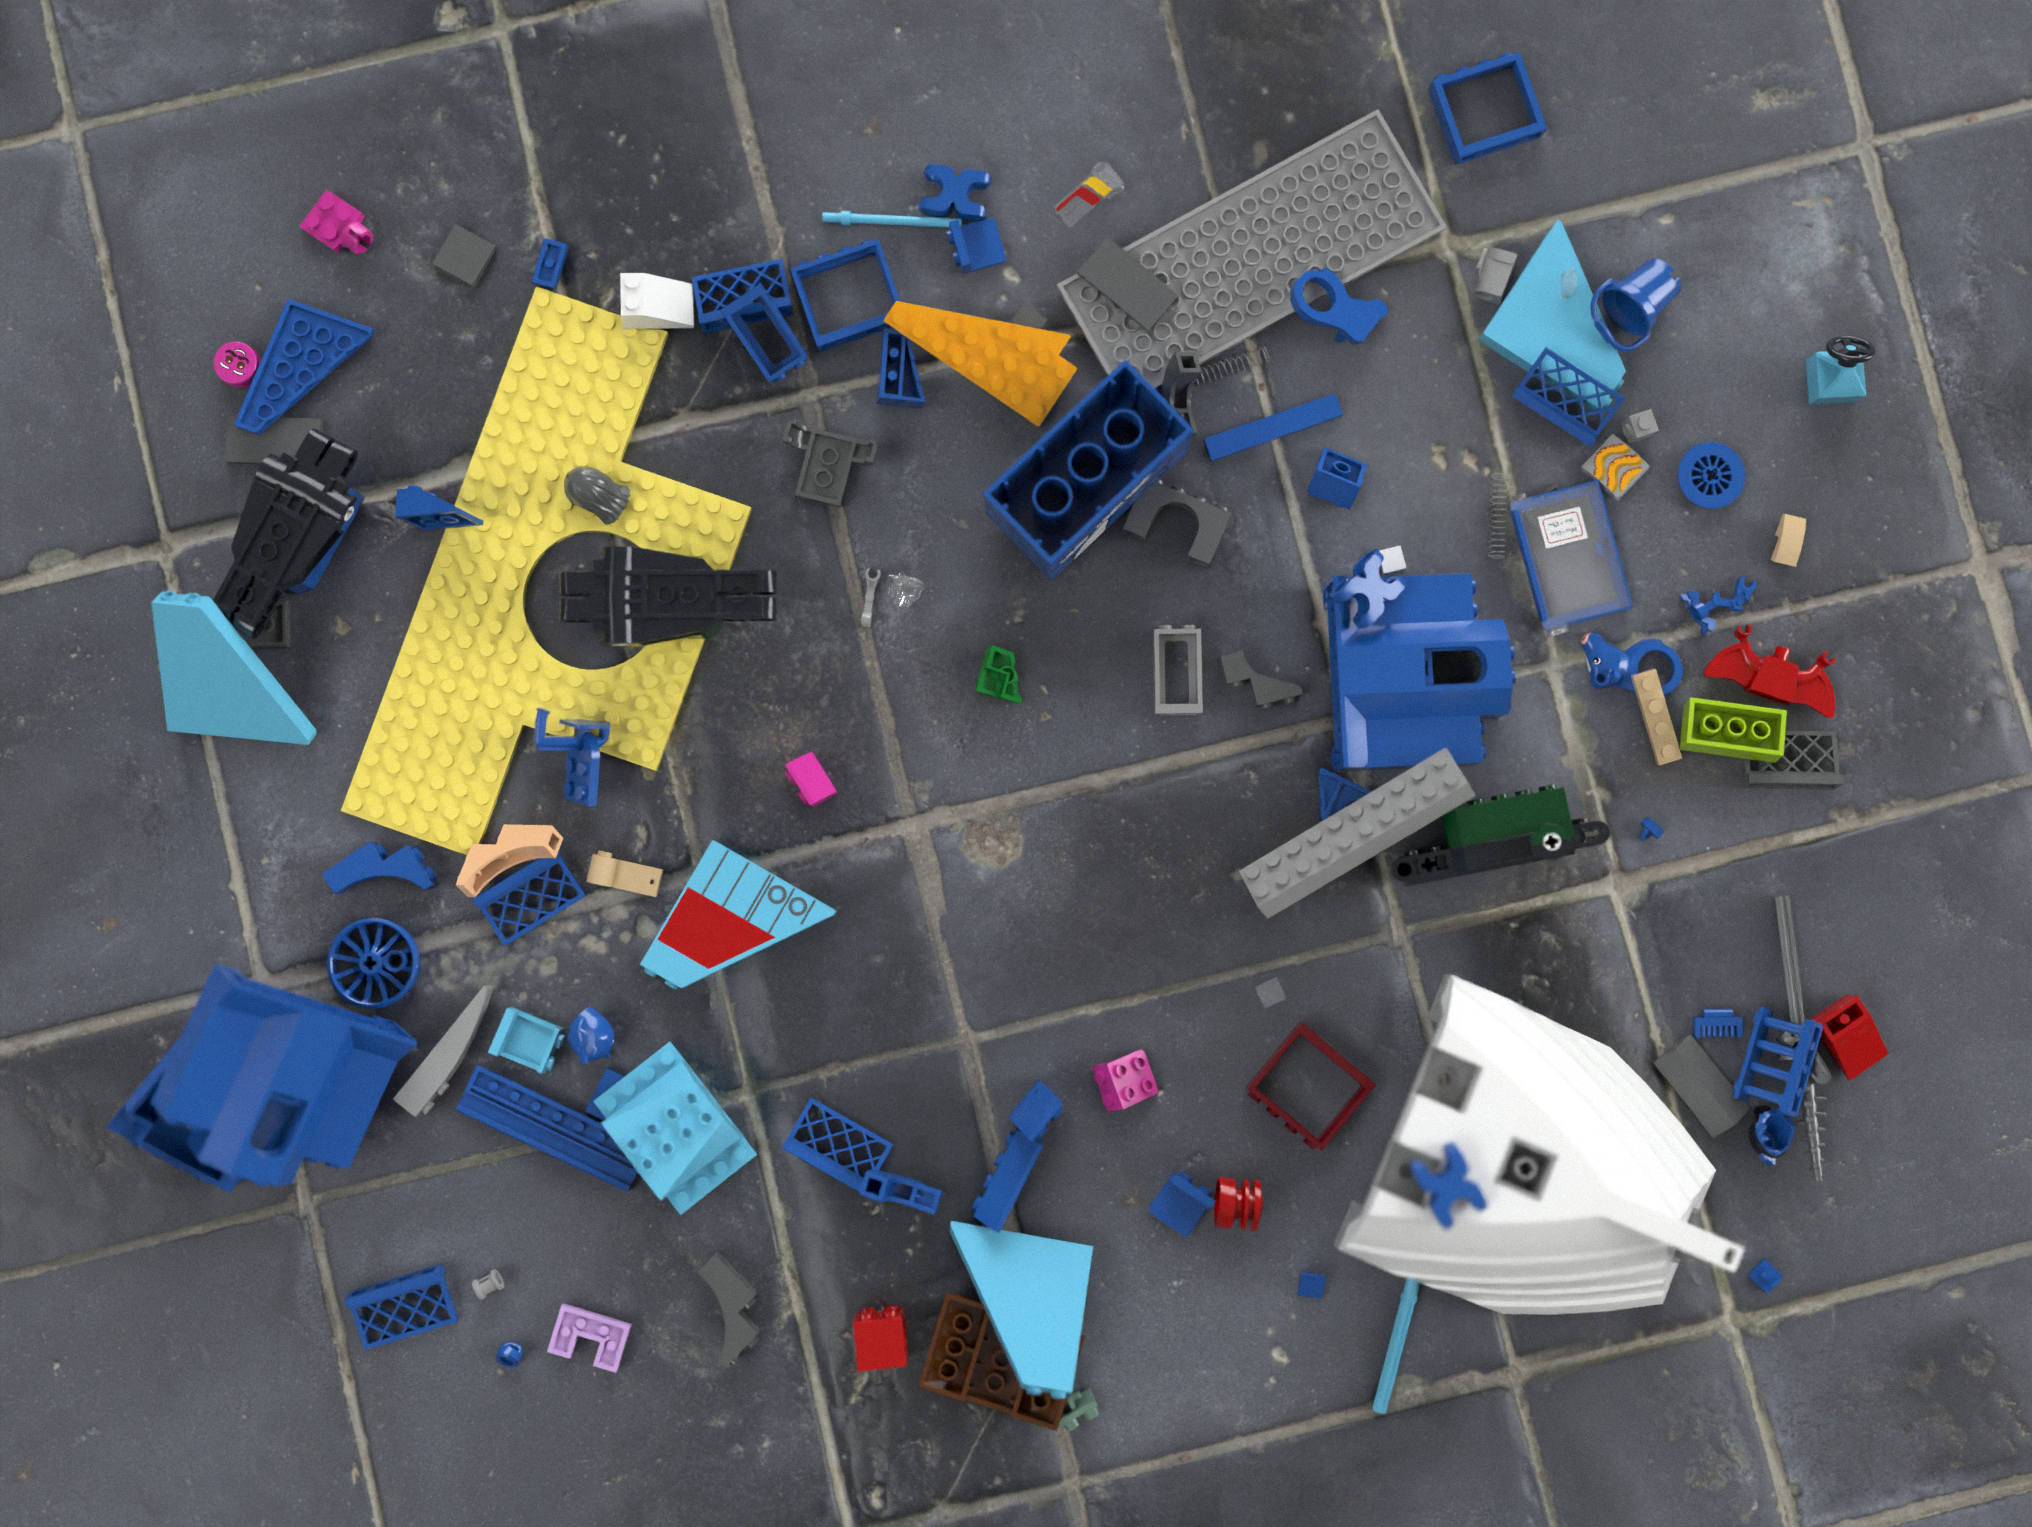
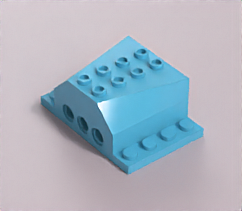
(673, 1129)

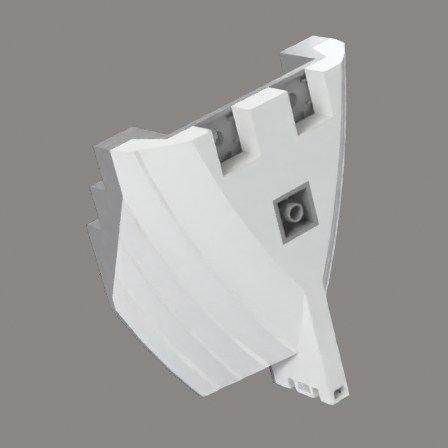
(1572, 1155)

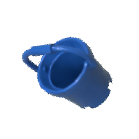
(1636, 301)

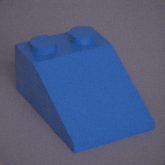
(429, 512)

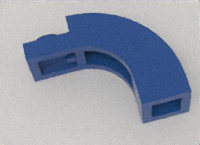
(896, 1188)

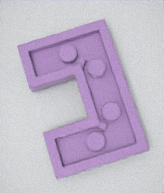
(590, 1325)

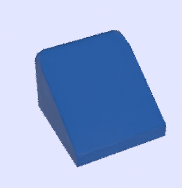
(1311, 1284)

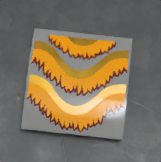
(1615, 467)

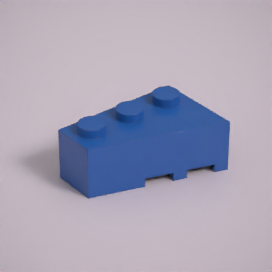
(898, 374)

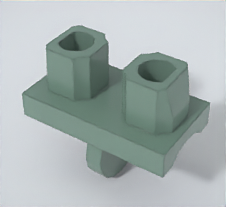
(1075, 1406)

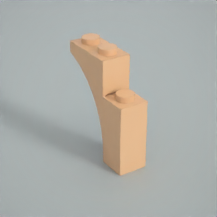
(513, 847)

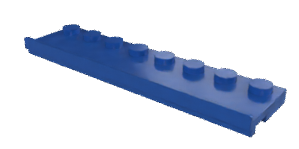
(546, 1126)

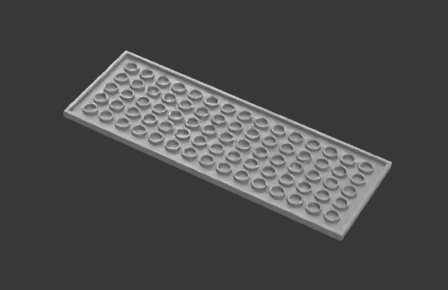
(1235, 258)

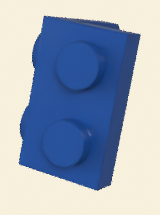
(976, 245)
(1181, 1203)

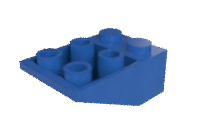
(1036, 1110)

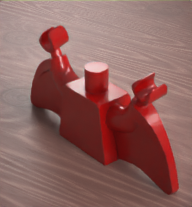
(1774, 676)

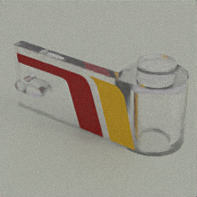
(1099, 185)

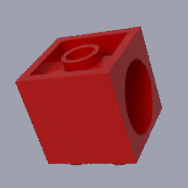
(880, 1338)

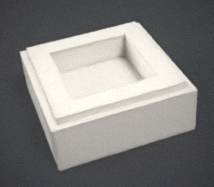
(1393, 560)

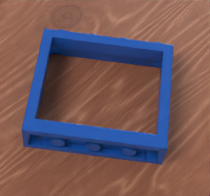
(1497, 143)
(828, 262)

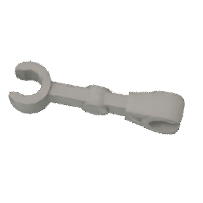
(866, 618)

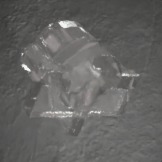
(904, 589)

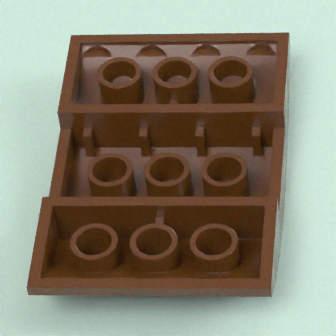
(972, 1365)

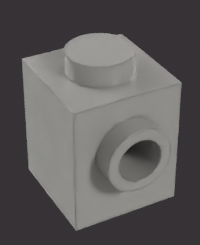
(1639, 426)

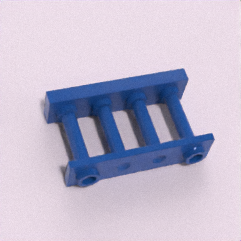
(1802, 1058)

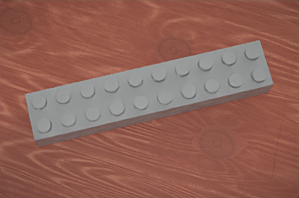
(1356, 833)

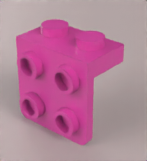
(1125, 1081)

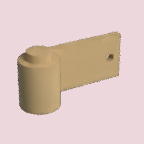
(624, 874)

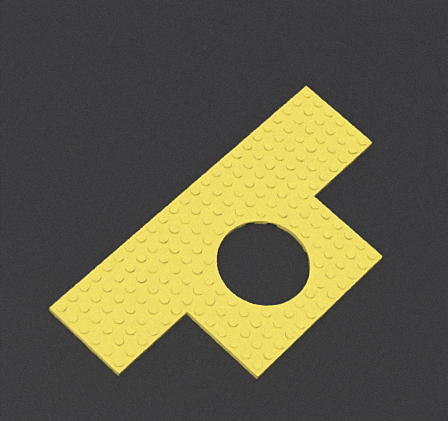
(469, 656)

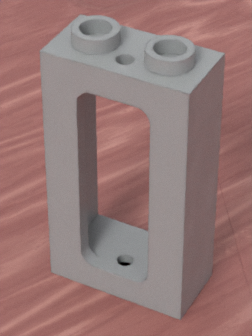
(1193, 639)

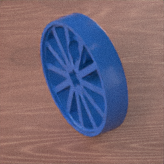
(376, 972)

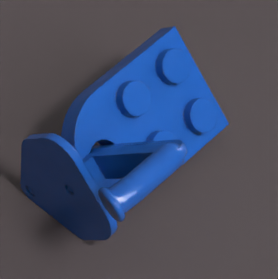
(583, 754)

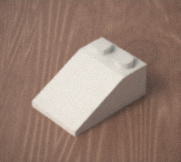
(655, 302)

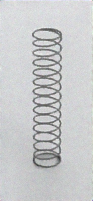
(1267, 360)
(1500, 478)

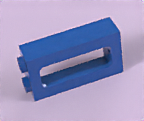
(771, 371)

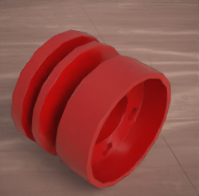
(1237, 1204)

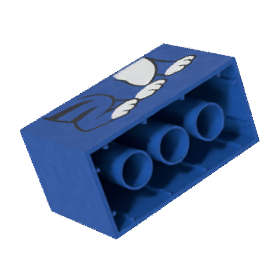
(1088, 470)

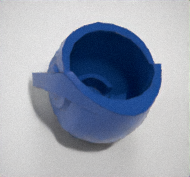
(591, 1036)

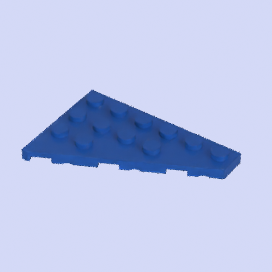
(298, 357)

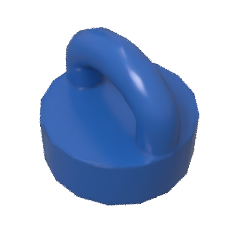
(1650, 828)
(509, 1354)

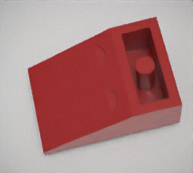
(1851, 1035)

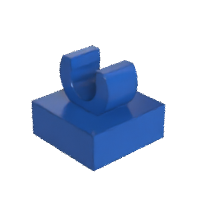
(1765, 1276)

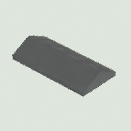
(1701, 1086)

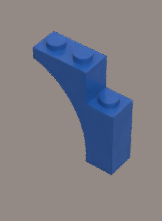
(371, 862)

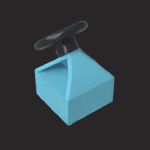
(1838, 374)

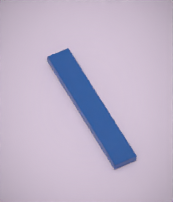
(1273, 427)

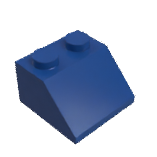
(1337, 478)

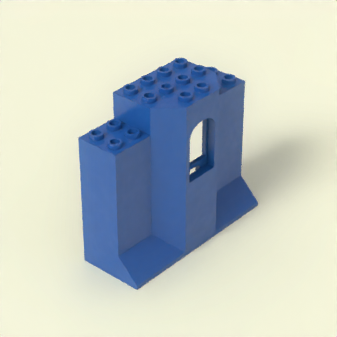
(1382, 699)
(263, 1042)

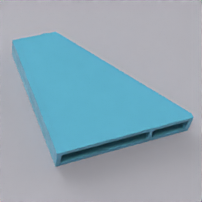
(1539, 318)
(216, 679)
(1033, 1299)

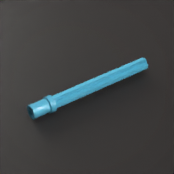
(1396, 1344)

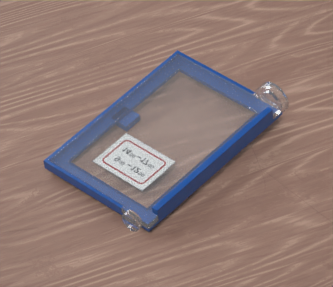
(1569, 556)

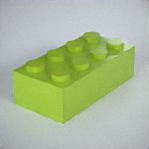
(1733, 730)

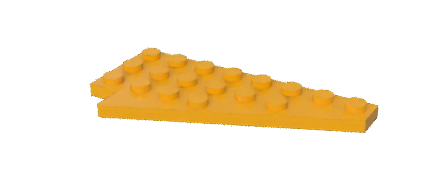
(1002, 358)

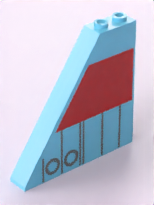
(726, 916)

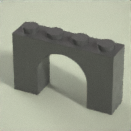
(1209, 518)

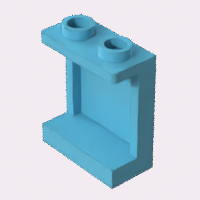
(527, 1040)

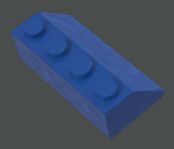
(1007, 1180)

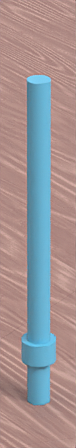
(847, 218)

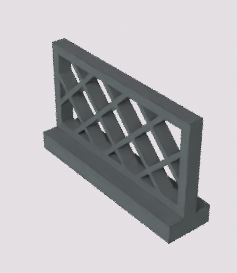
(1797, 779)

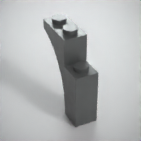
(733, 1294)

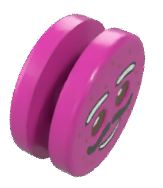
(236, 364)

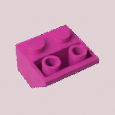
(811, 779)

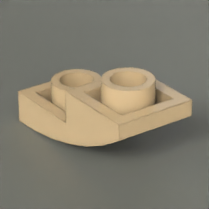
(1790, 540)

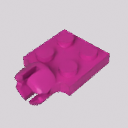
(337, 224)

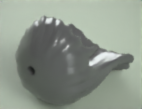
(596, 493)

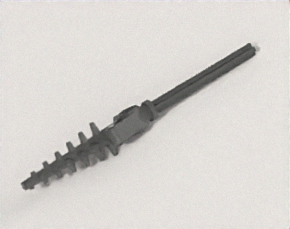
(1819, 1070)

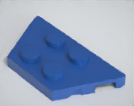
(1336, 793)

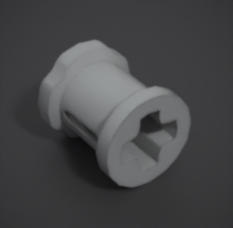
(488, 1284)

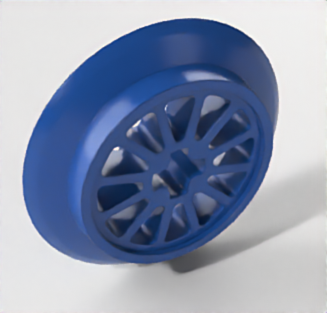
(1720, 453)

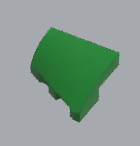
(998, 676)

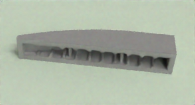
(445, 1058)

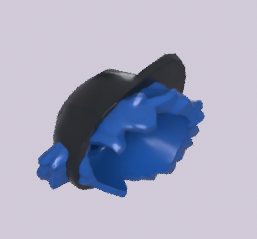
(1770, 1133)

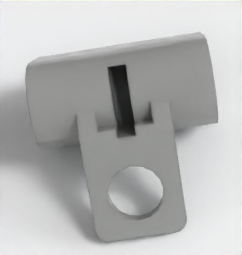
(1494, 274)

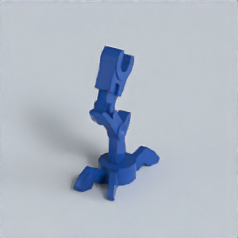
(1700, 611)

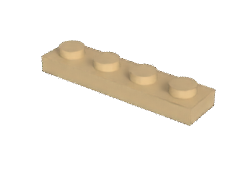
(1656, 717)

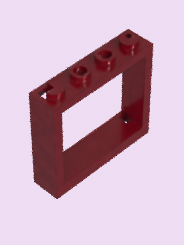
(1291, 1124)

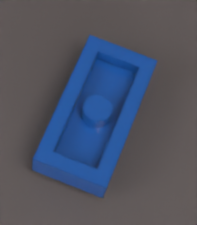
(550, 264)

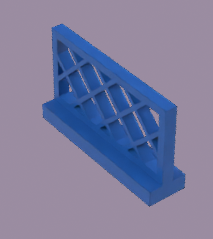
(751, 312)
(1556, 414)
(513, 883)
(824, 1163)
(395, 1287)

